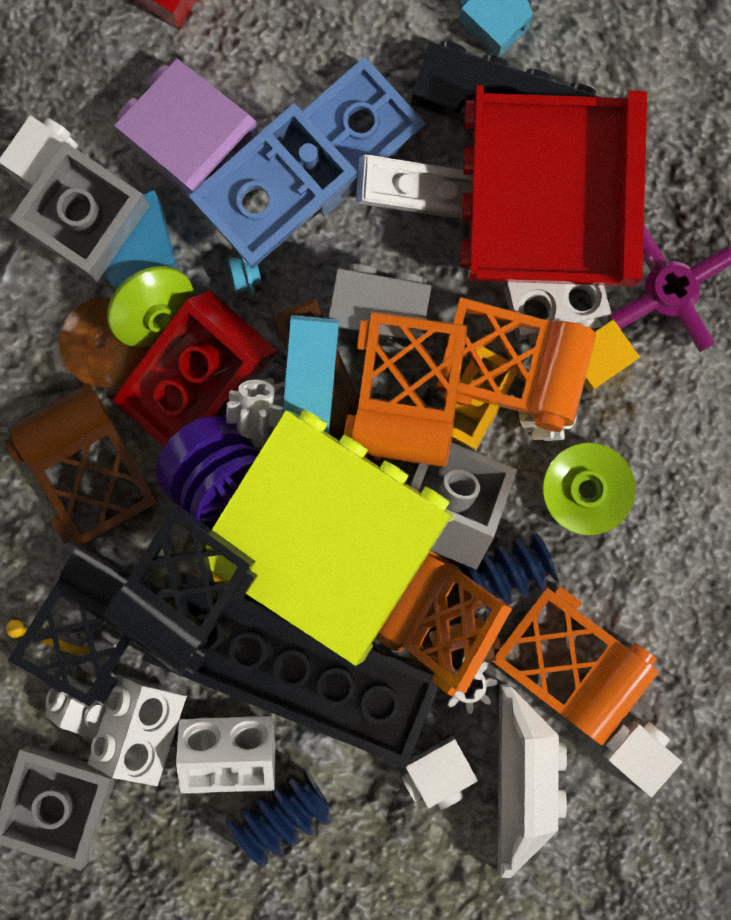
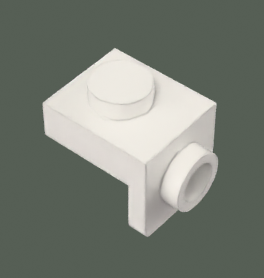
(72, 715)

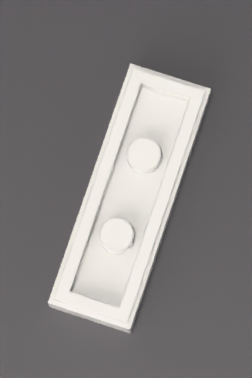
(411, 186)

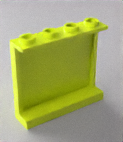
(328, 533)

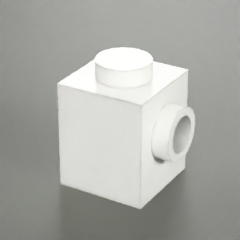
(642, 755)
(439, 774)

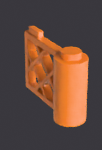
(554, 374)
(399, 428)
(426, 606)
(607, 689)

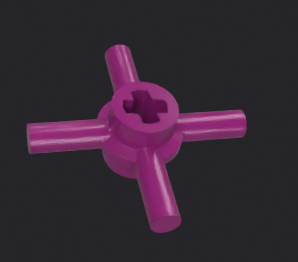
(671, 305)

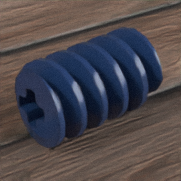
(514, 570)
(281, 820)

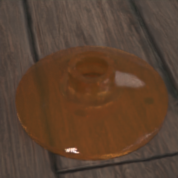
(86, 361)

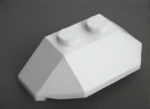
(526, 782)

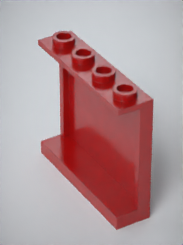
(555, 189)

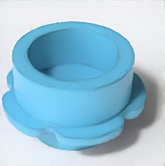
(243, 276)

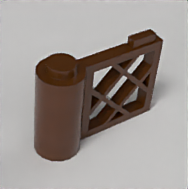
(58, 433)

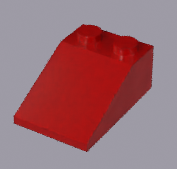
(193, 368)

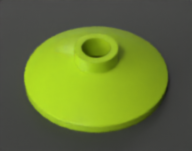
(147, 304)
(612, 482)

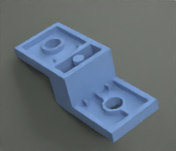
(305, 161)

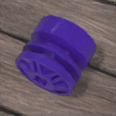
(204, 466)

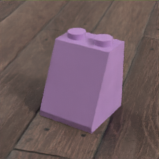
(184, 126)

